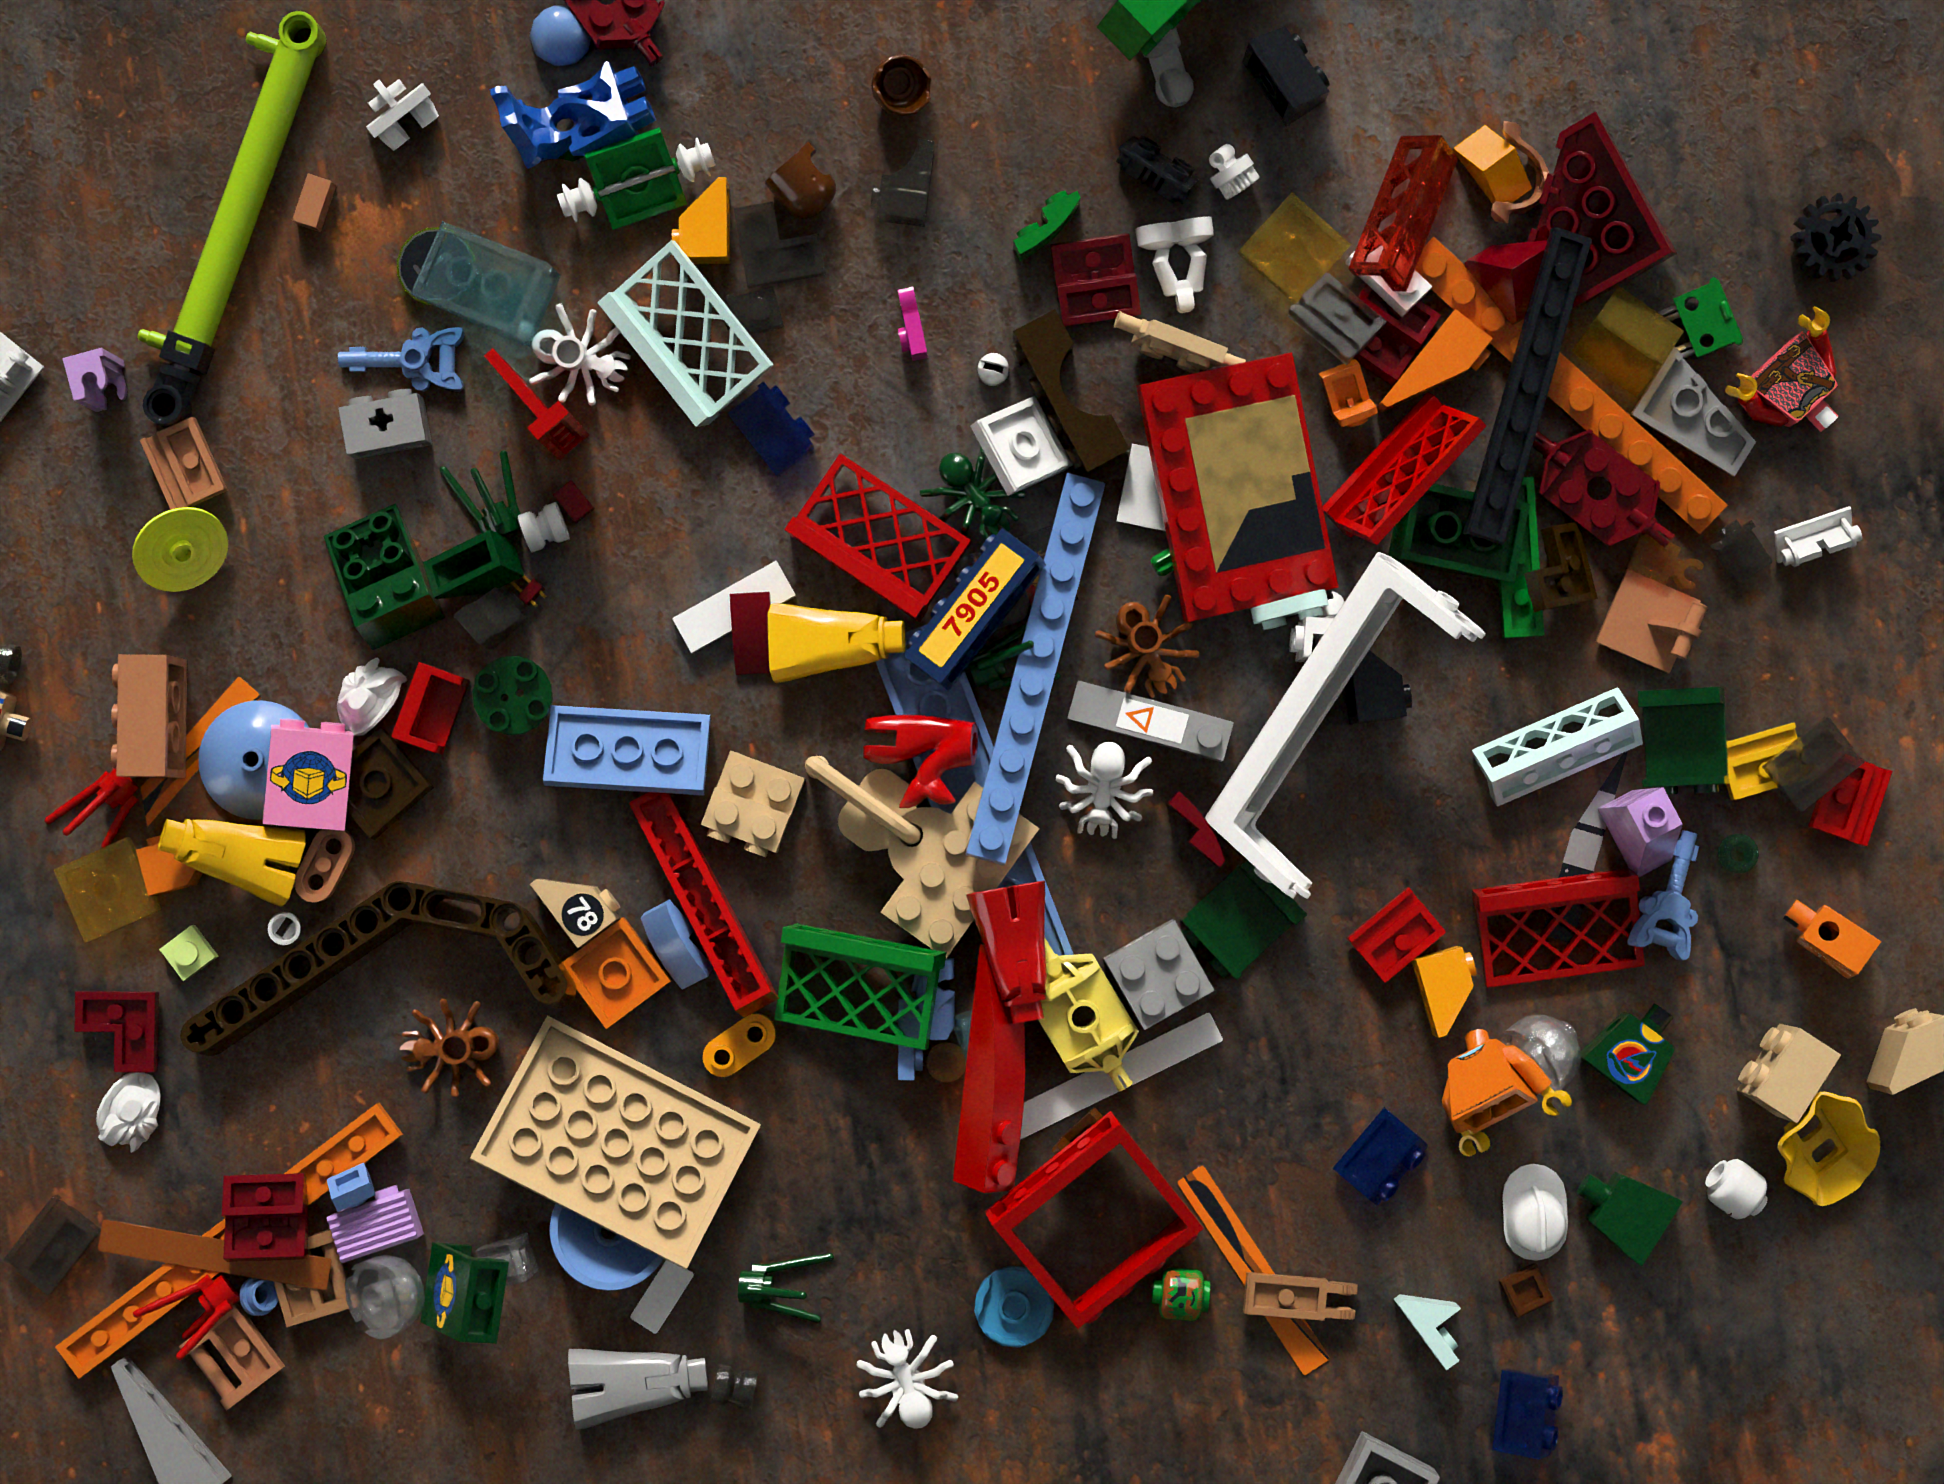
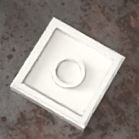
(1021, 445)

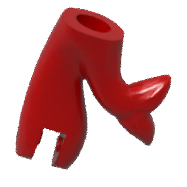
(953, 743)

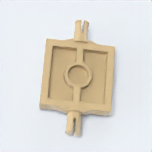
(1162, 339)

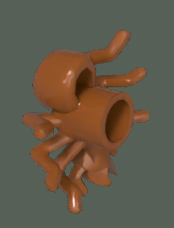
(1144, 640)
(452, 1048)

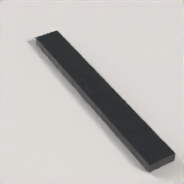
(1527, 386)

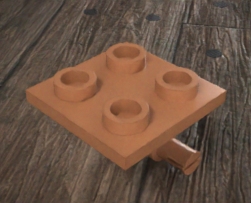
(1651, 622)

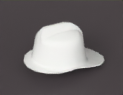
(1535, 1212)

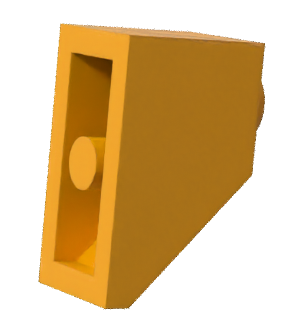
(706, 226)
(1444, 985)

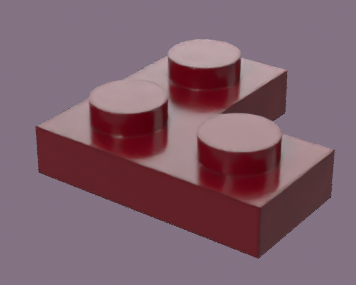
(133, 1020)

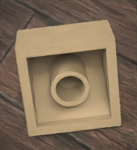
(1908, 1052)

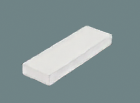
(712, 617)

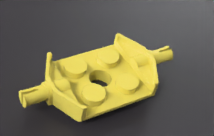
(1105, 1040)

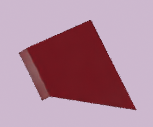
(1508, 275)

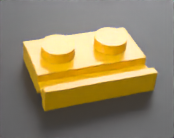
(1748, 756)

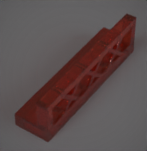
(1414, 208)

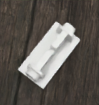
(1806, 539)

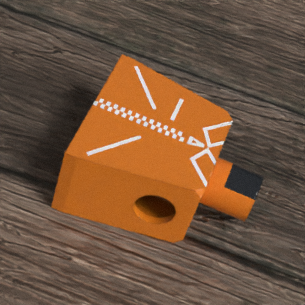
(1849, 944)

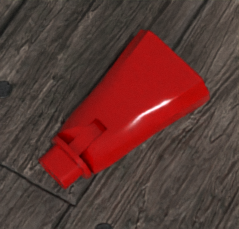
(1014, 939)

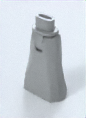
(629, 1382)

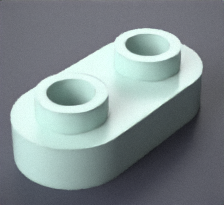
(1305, 605)

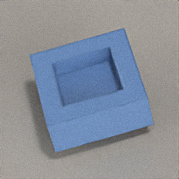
(351, 1187)

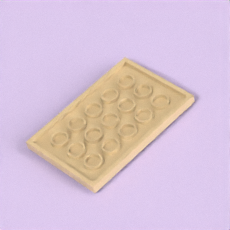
(616, 1142)

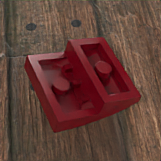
(1095, 279)
(1399, 340)
(265, 1217)

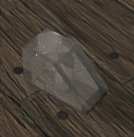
(517, 1252)

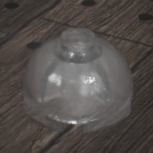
(1549, 1044)
(385, 1295)

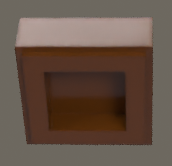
(1526, 1290)

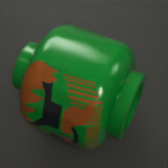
(1181, 1294)

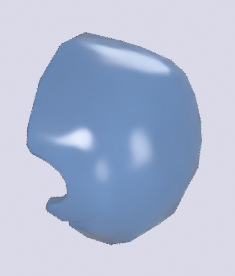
(559, 36)

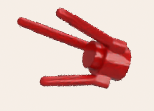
(110, 789)
(216, 1299)

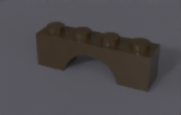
(1092, 438)

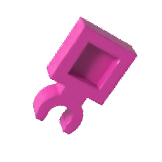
(912, 334)

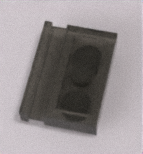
(1337, 318)
(1813, 764)
(52, 1245)

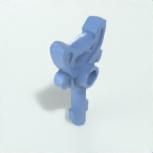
(414, 359)
(1669, 906)

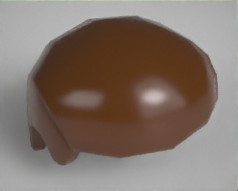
(901, 85)

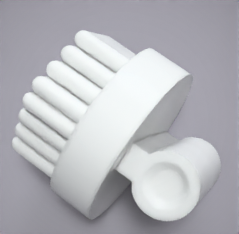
(1233, 173)

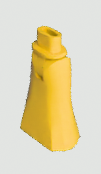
(821, 640)
(238, 854)

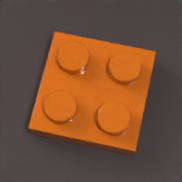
(616, 972)

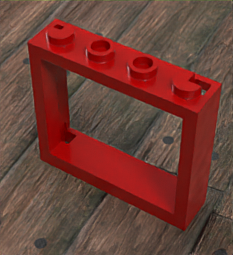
(1055, 1176)

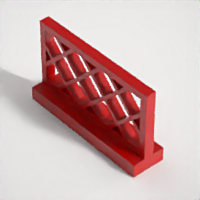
(554, 426)
(1388, 469)
(858, 565)
(1556, 893)

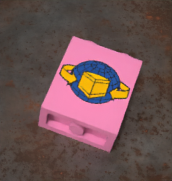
(308, 775)

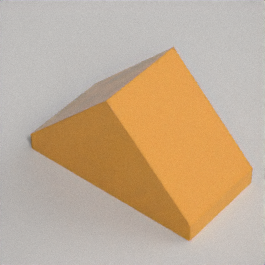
(1494, 165)

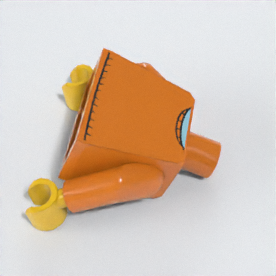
(1492, 1085)

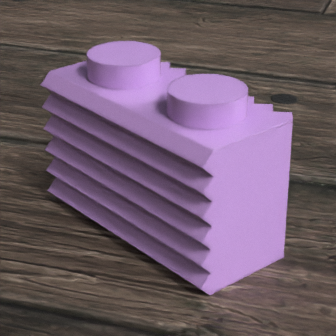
(375, 1224)

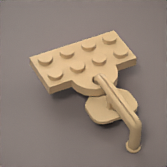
(936, 871)

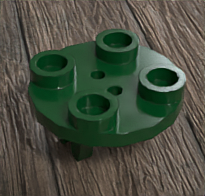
(518, 713)

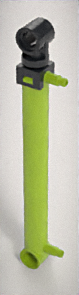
(235, 219)

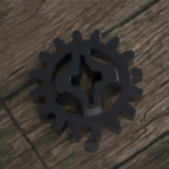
(1851, 242)

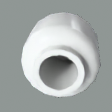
(1736, 1189)

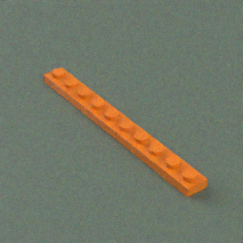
(1575, 392)
(116, 1323)

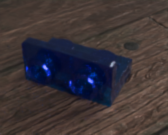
(772, 429)
(1381, 1157)
(1527, 1414)

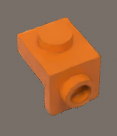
(1347, 394)

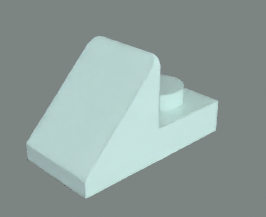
(1425, 1316)

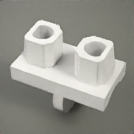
(386, 124)

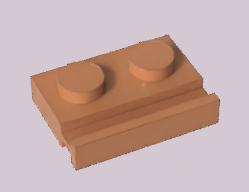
(183, 464)

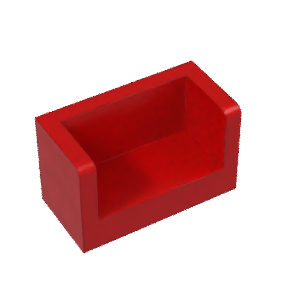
(430, 708)

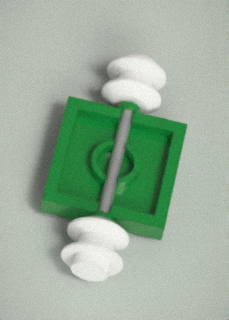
(635, 179)

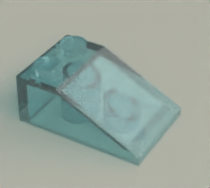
(486, 283)

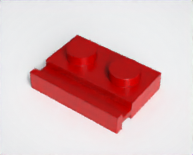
(1852, 805)
(1396, 935)

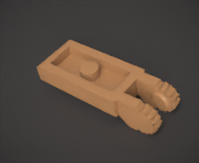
(1295, 1297)

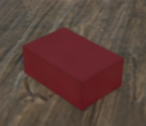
(573, 501)

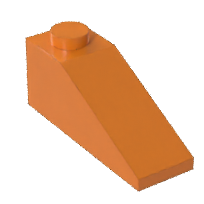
(1444, 358)

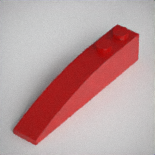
(704, 903)
(991, 1091)

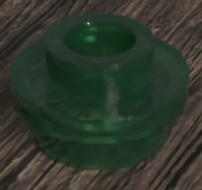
(1750, 853)

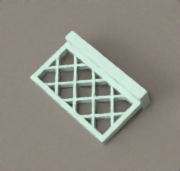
(660, 356)

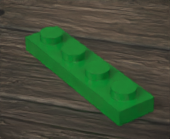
(1516, 609)

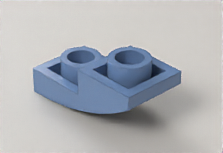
(669, 936)

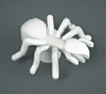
(573, 355)
(1104, 784)
(908, 1383)

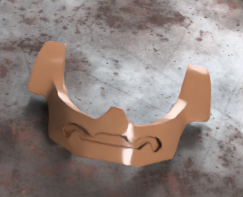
(1501, 210)

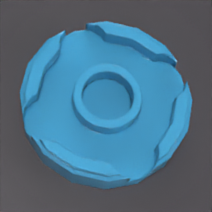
(1013, 1307)

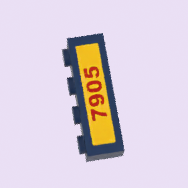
(974, 608)

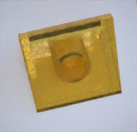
(1627, 341)

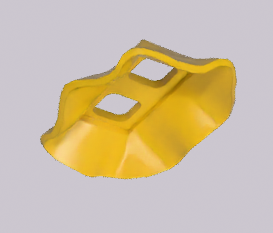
(1842, 1169)

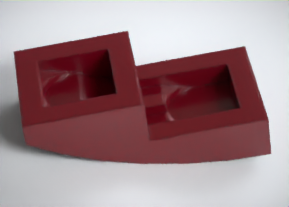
(750, 632)
(1203, 838)

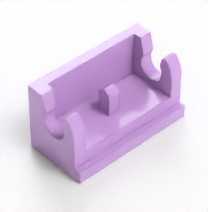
(90, 375)

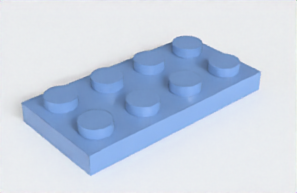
(627, 750)

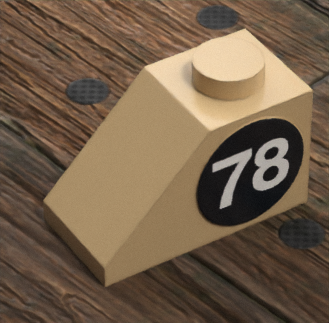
(578, 908)

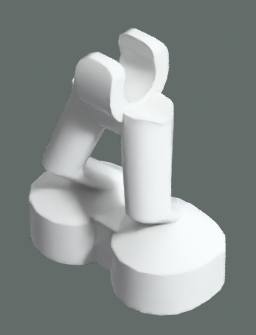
(1186, 234)

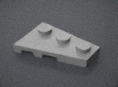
(1692, 416)

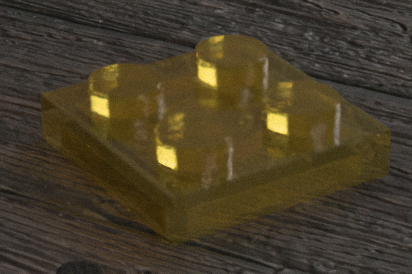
(1294, 248)
(106, 890)

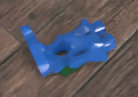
(596, 122)

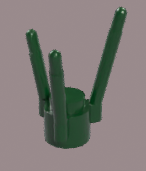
(496, 515)
(990, 663)
(758, 1288)

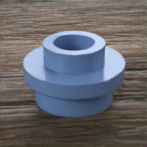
(267, 1296)

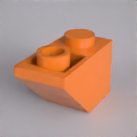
(162, 871)

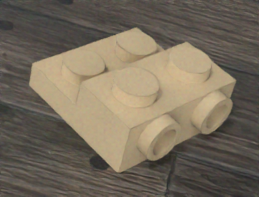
(752, 804)

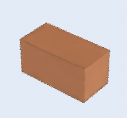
(314, 202)

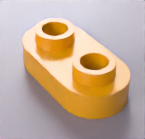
(739, 1045)

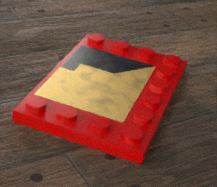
(1237, 486)

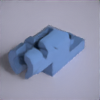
(942, 1024)

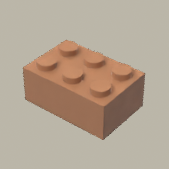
(150, 716)

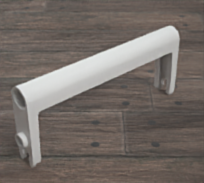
(1308, 703)

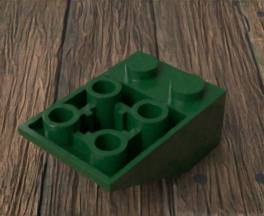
(382, 577)

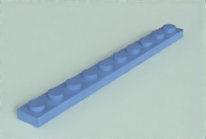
(1035, 670)

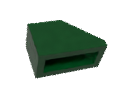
(474, 566)

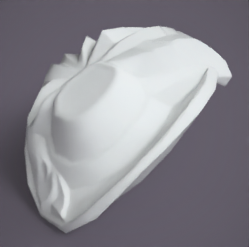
(368, 696)
(129, 1110)

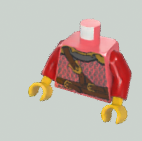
(1793, 380)

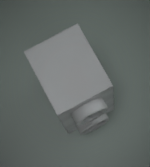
(406, 432)

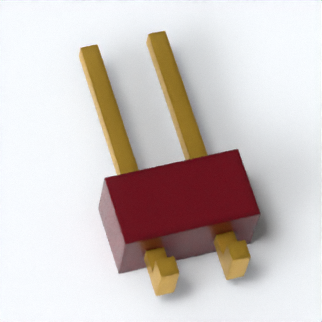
(530, 592)

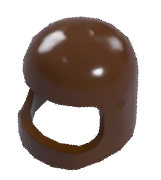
(801, 185)

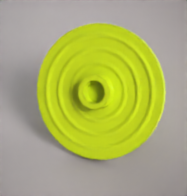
(180, 549)

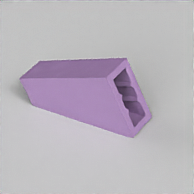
(1643, 828)

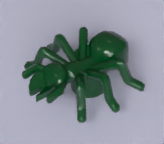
(970, 491)

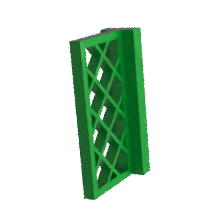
(865, 951)

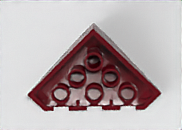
(1601, 200)

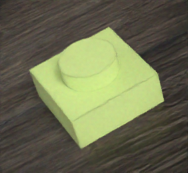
(189, 952)

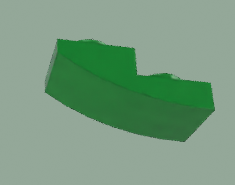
(1055, 216)

